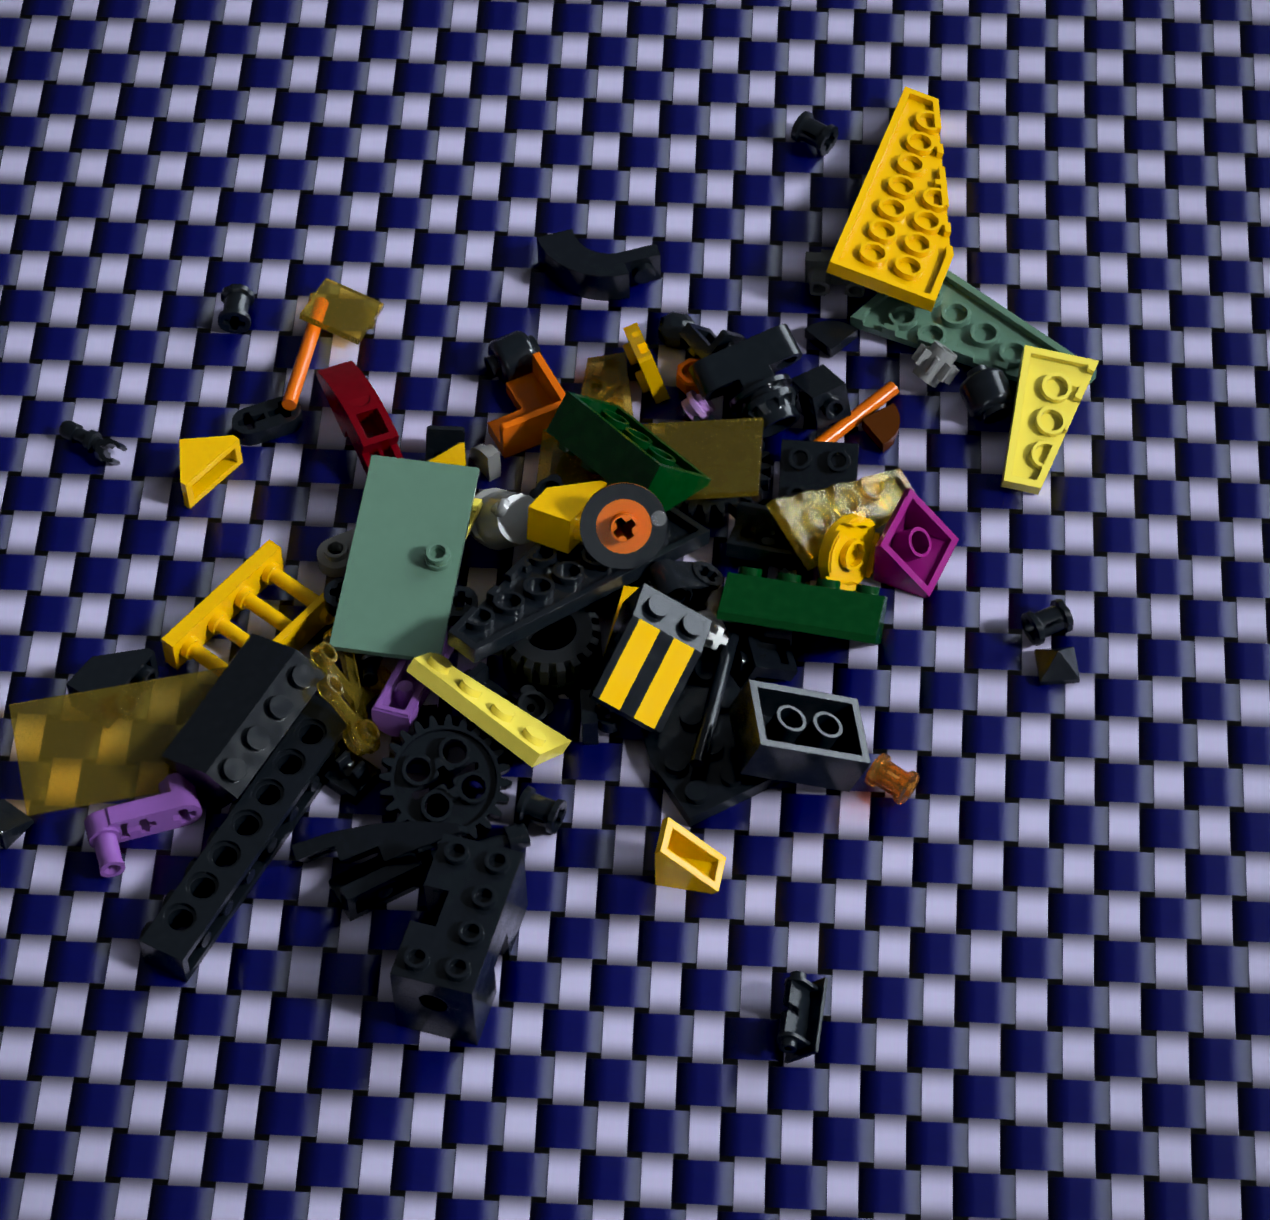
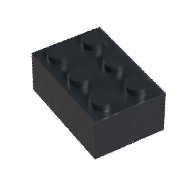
(799, 736)

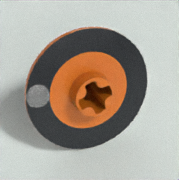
(626, 544)

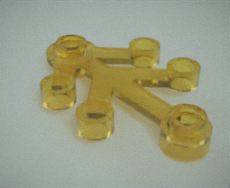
(361, 733)

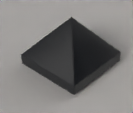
(1056, 665)

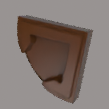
(883, 426)

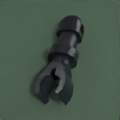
(90, 440)

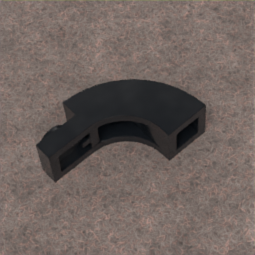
(595, 273)

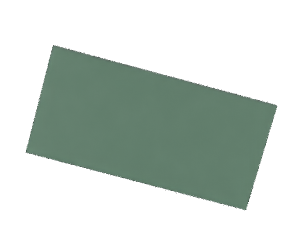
(404, 558)

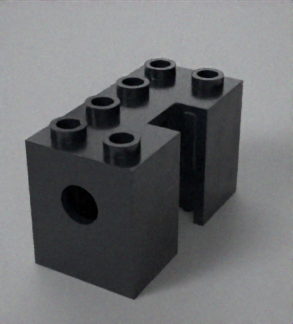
(446, 967)

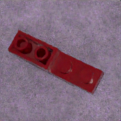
(359, 412)

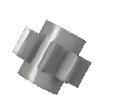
(935, 364)

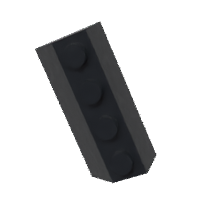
(242, 718)

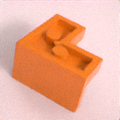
(537, 400)

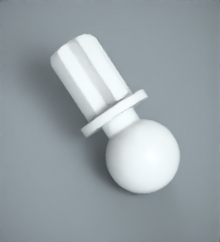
(716, 633)

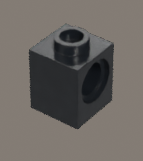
(821, 396)

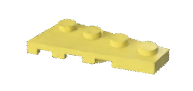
(1043, 408)
(498, 717)

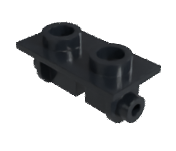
(802, 1026)

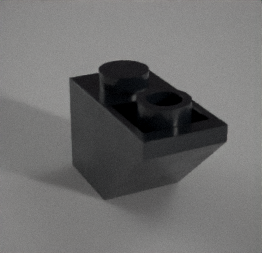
(115, 670)

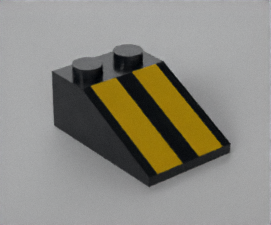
(649, 658)

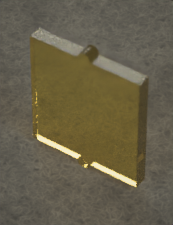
(341, 311)

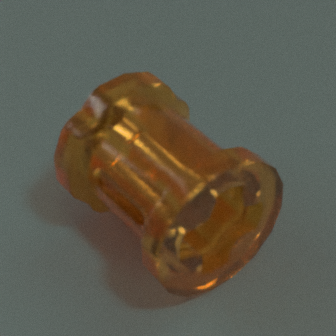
(892, 779)

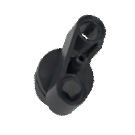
(750, 370)

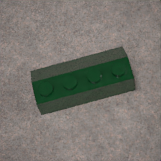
(623, 449)
(803, 607)

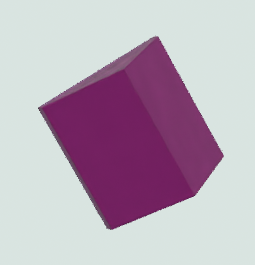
(913, 547)

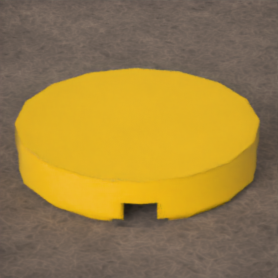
(848, 551)

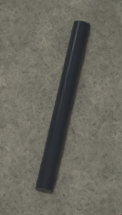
(714, 700)

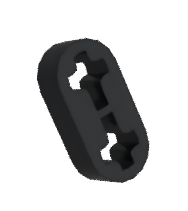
(266, 422)

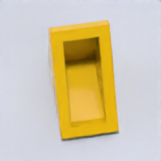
(206, 464)
(686, 860)

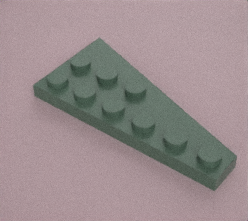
(961, 320)

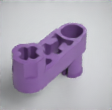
(172, 808)

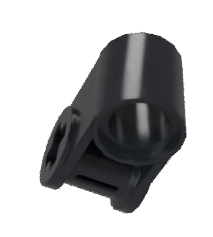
(685, 581)

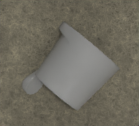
(501, 519)

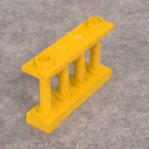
(240, 593)

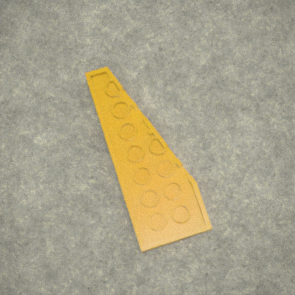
(900, 221)

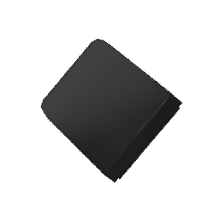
(12, 823)

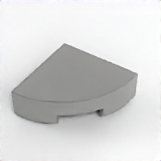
(487, 460)

